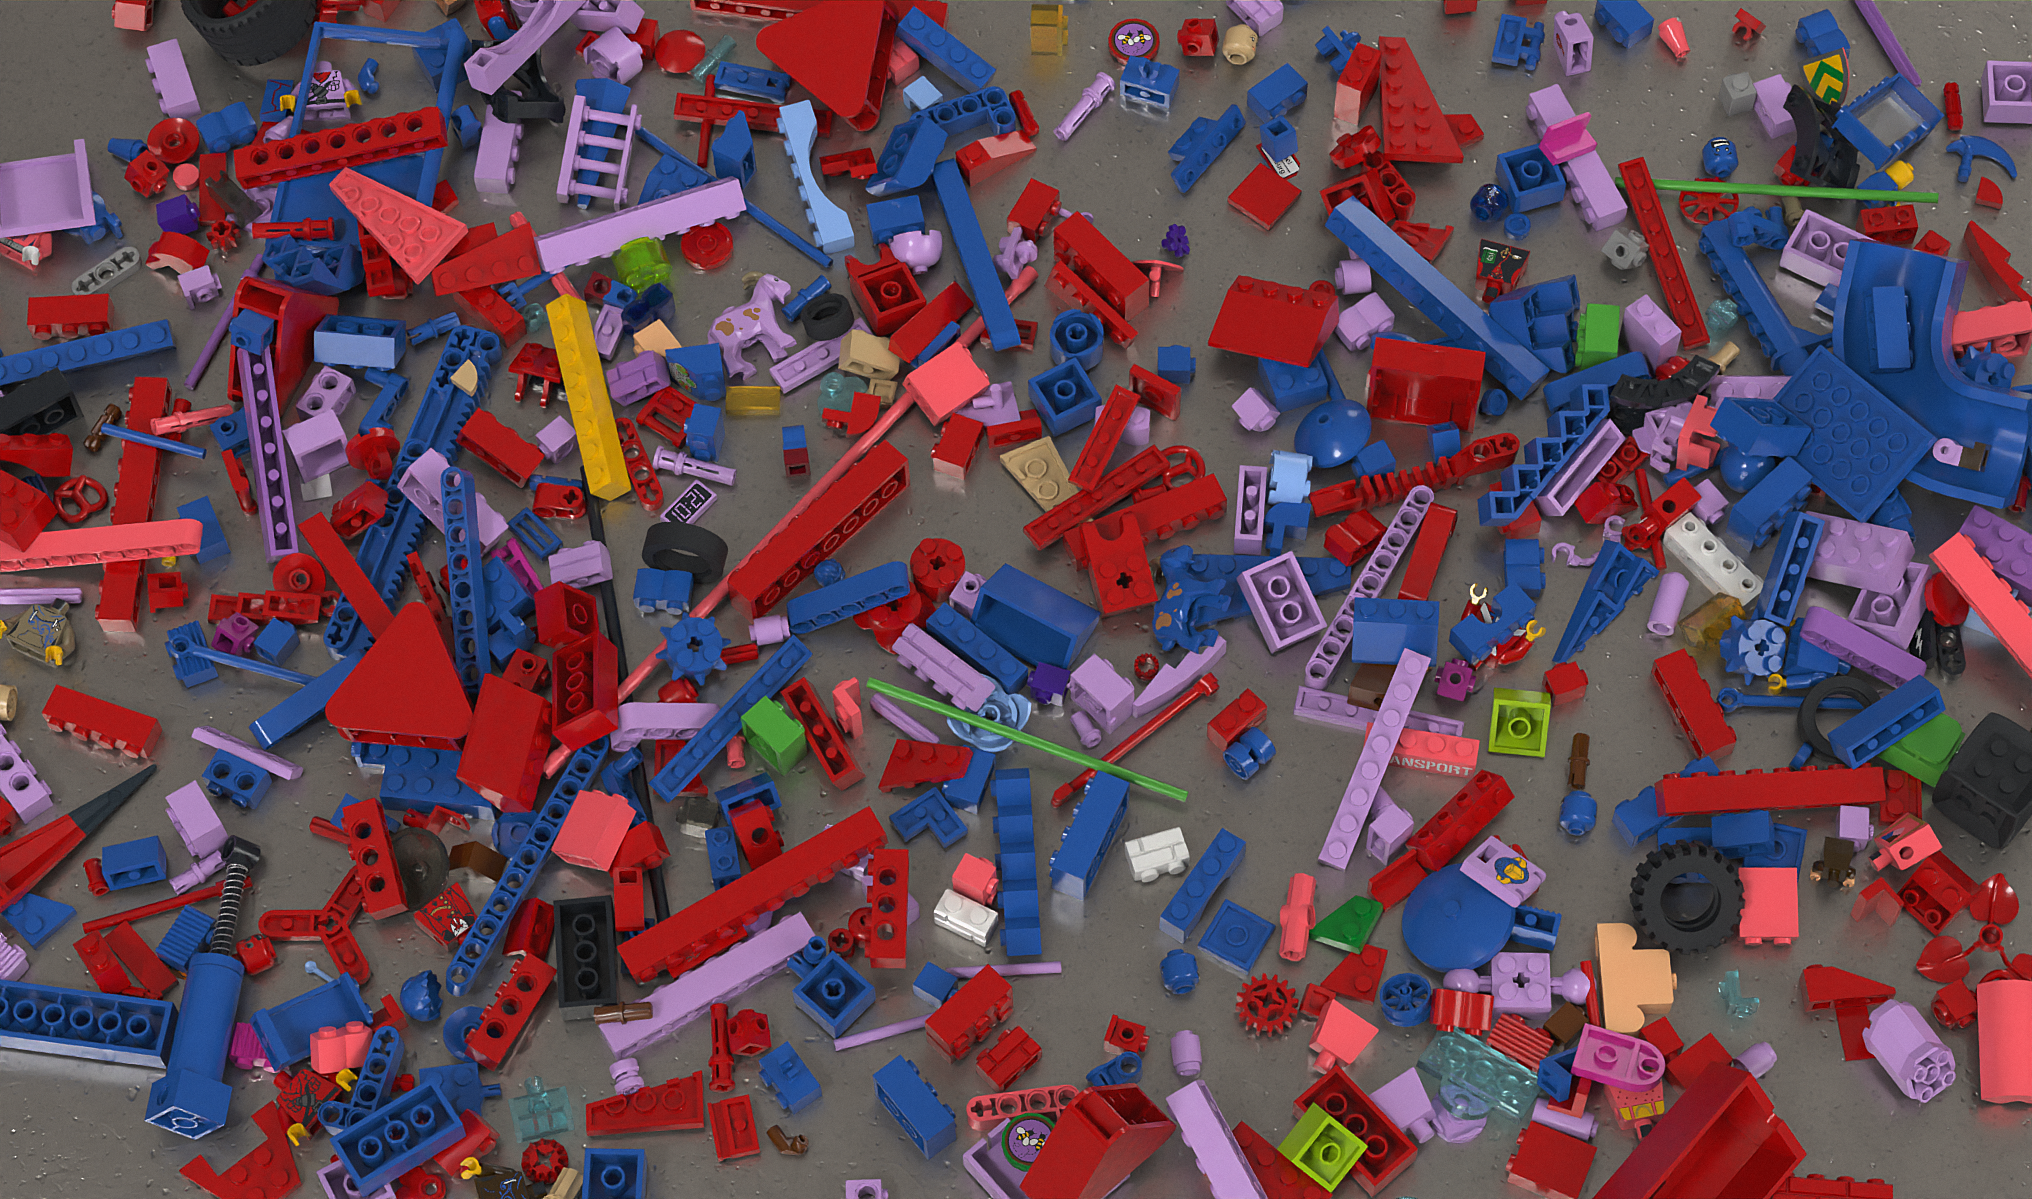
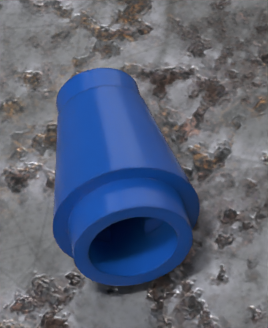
(127, 148)

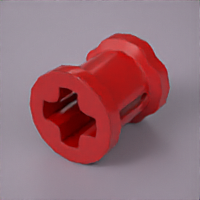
(835, 939)

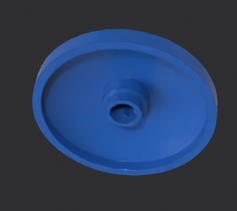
(1455, 921)

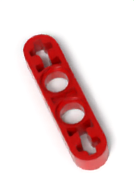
(638, 463)

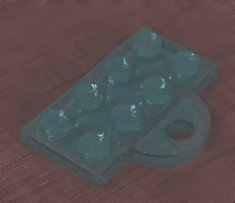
(1479, 1077)

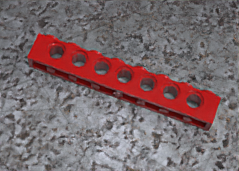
(353, 153)

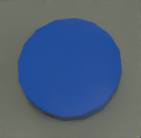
(508, 835)

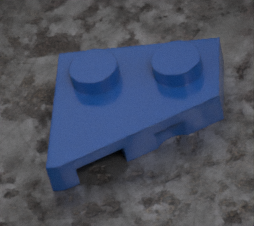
(37, 918)

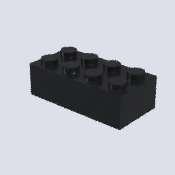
(39, 406)
(585, 955)

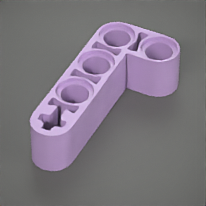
(659, 721)

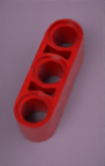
(1399, 191)

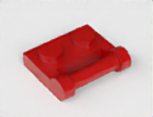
(674, 407)
(240, 482)

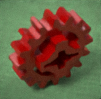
(1277, 1008)

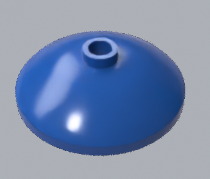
(1333, 432)

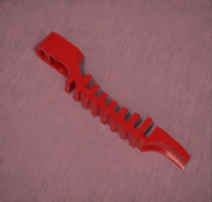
(1499, 452)

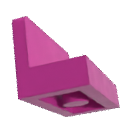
(1567, 139)

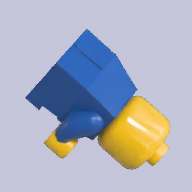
(1894, 178)

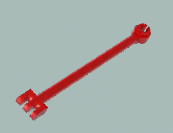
(1206, 685)

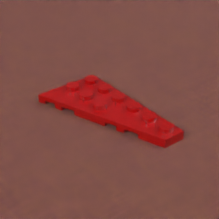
(1409, 112)

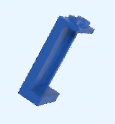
(287, 1027)

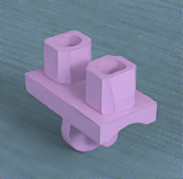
(1014, 254)

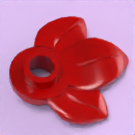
(416, 1183)

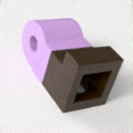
(1952, 453)

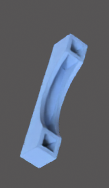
(831, 223)

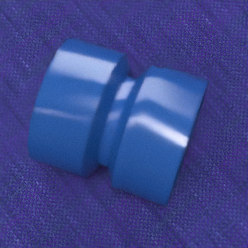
(1252, 750)

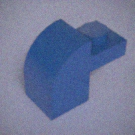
(1287, 521)
(512, 635)

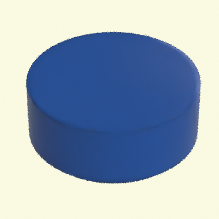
(1517, 226)
(1801, 756)

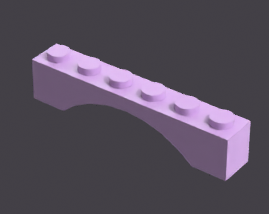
(495, 64)

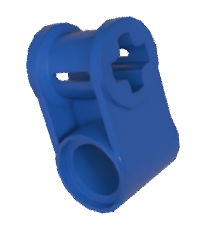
(1112, 1073)

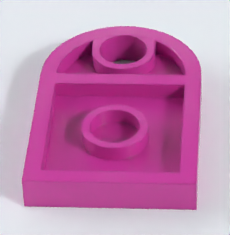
(1617, 1060)

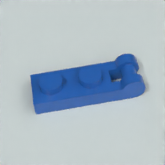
(752, 81)

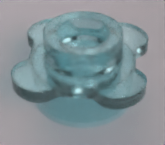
(531, 311)

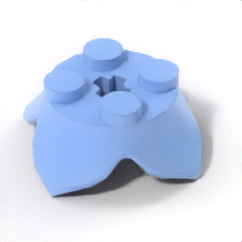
(1005, 709)

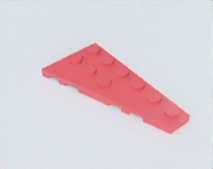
(404, 227)

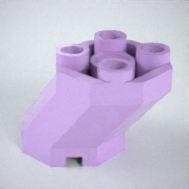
(1909, 1050)

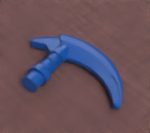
(1975, 145)

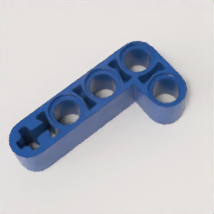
(982, 113)
(1607, 373)
(368, 1082)

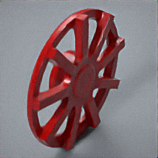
(1707, 203)

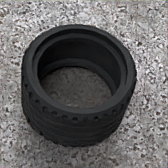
(255, 34)

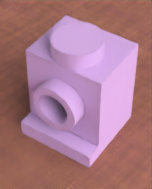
(199, 285)

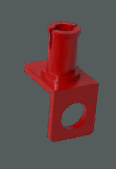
(436, 820)

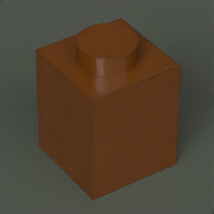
(1566, 1025)

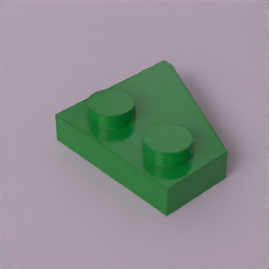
(1349, 924)

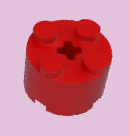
(937, 568)

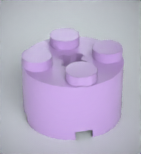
(614, 56)

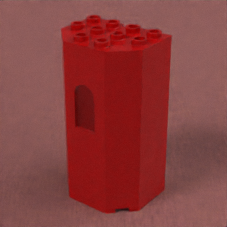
(1711, 1145)

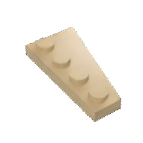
(1041, 472)

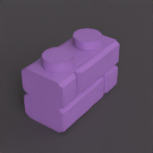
(638, 377)

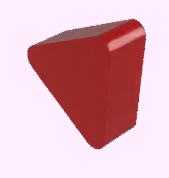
(837, 55)
(295, 320)
(405, 689)
(1097, 1143)

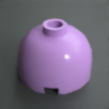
(917, 249)

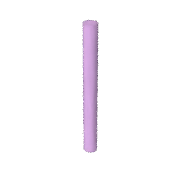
(1008, 969)
(881, 1032)

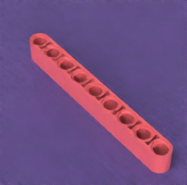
(105, 545)

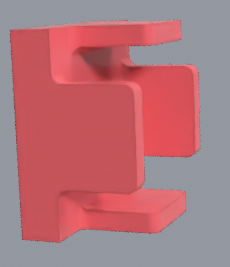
(1691, 445)

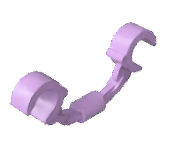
(1576, 560)

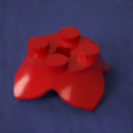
(890, 624)

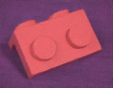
(846, 703)

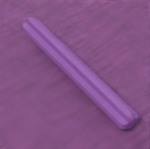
(1888, 41)

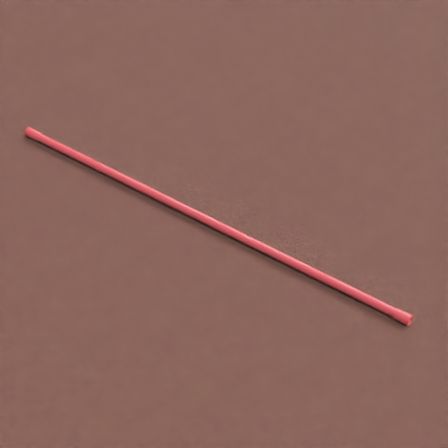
(1018, 286)

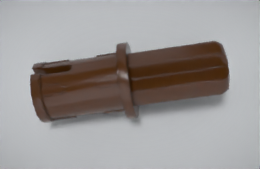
(1578, 761)
(623, 1013)

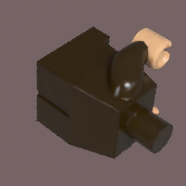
(1835, 863)

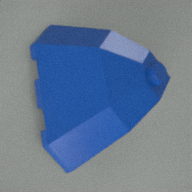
(320, 272)
(1542, 319)

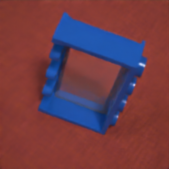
(1887, 119)

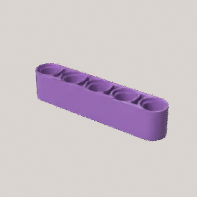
(1860, 647)

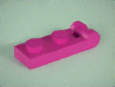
(520, 565)

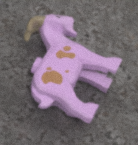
(751, 323)

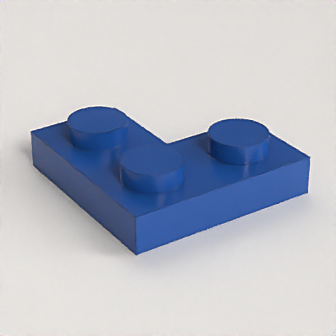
(929, 811)

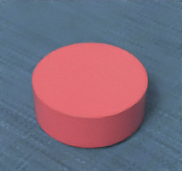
(186, 177)

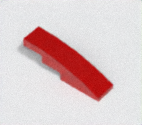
(377, 264)
(1994, 265)
(262, 608)

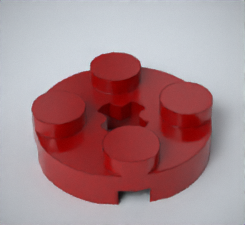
(1352, 147)

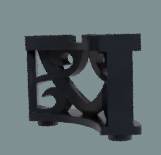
(541, 100)
(1810, 149)
(1637, 396)

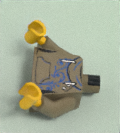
(41, 632)

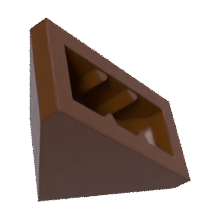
(476, 862)

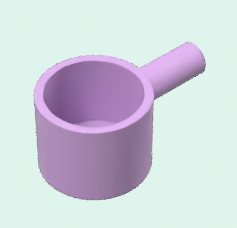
(1353, 275)

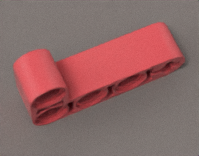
(1021, 1101)

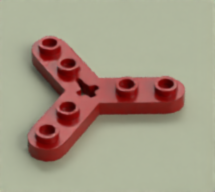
(340, 943)

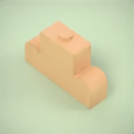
(1630, 979)

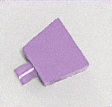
(1406, 1105)

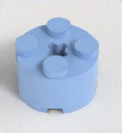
(1288, 477)

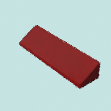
(929, 322)

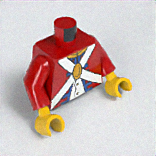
(1509, 652)

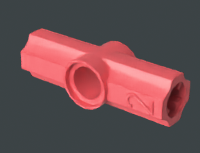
(1297, 917)

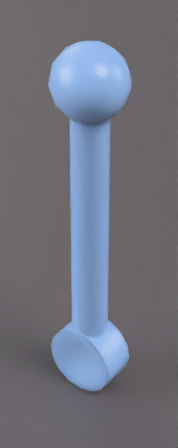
(310, 967)

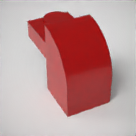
(177, 252)
(860, 419)

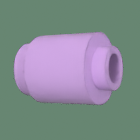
(769, 630)
(1186, 1053)
(1756, 1059)

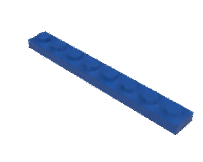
(727, 720)

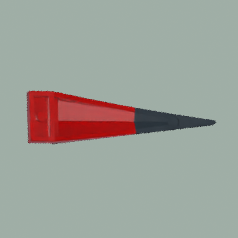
(37, 853)

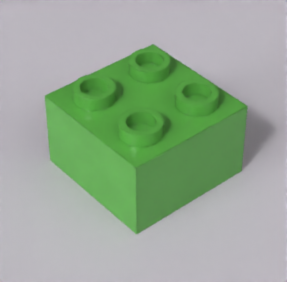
(1597, 335)
(774, 735)

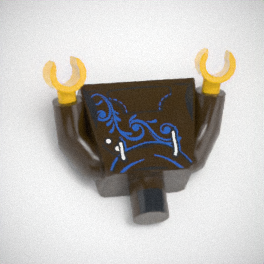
(501, 1182)

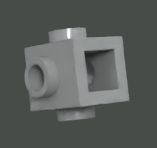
(1626, 248)

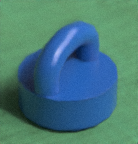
(1493, 402)

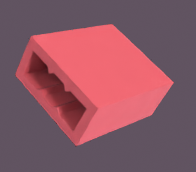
(946, 383)
(594, 829)
(1769, 906)

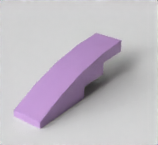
(1173, 682)

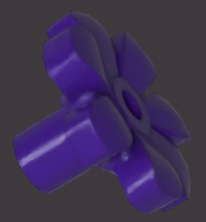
(1176, 241)

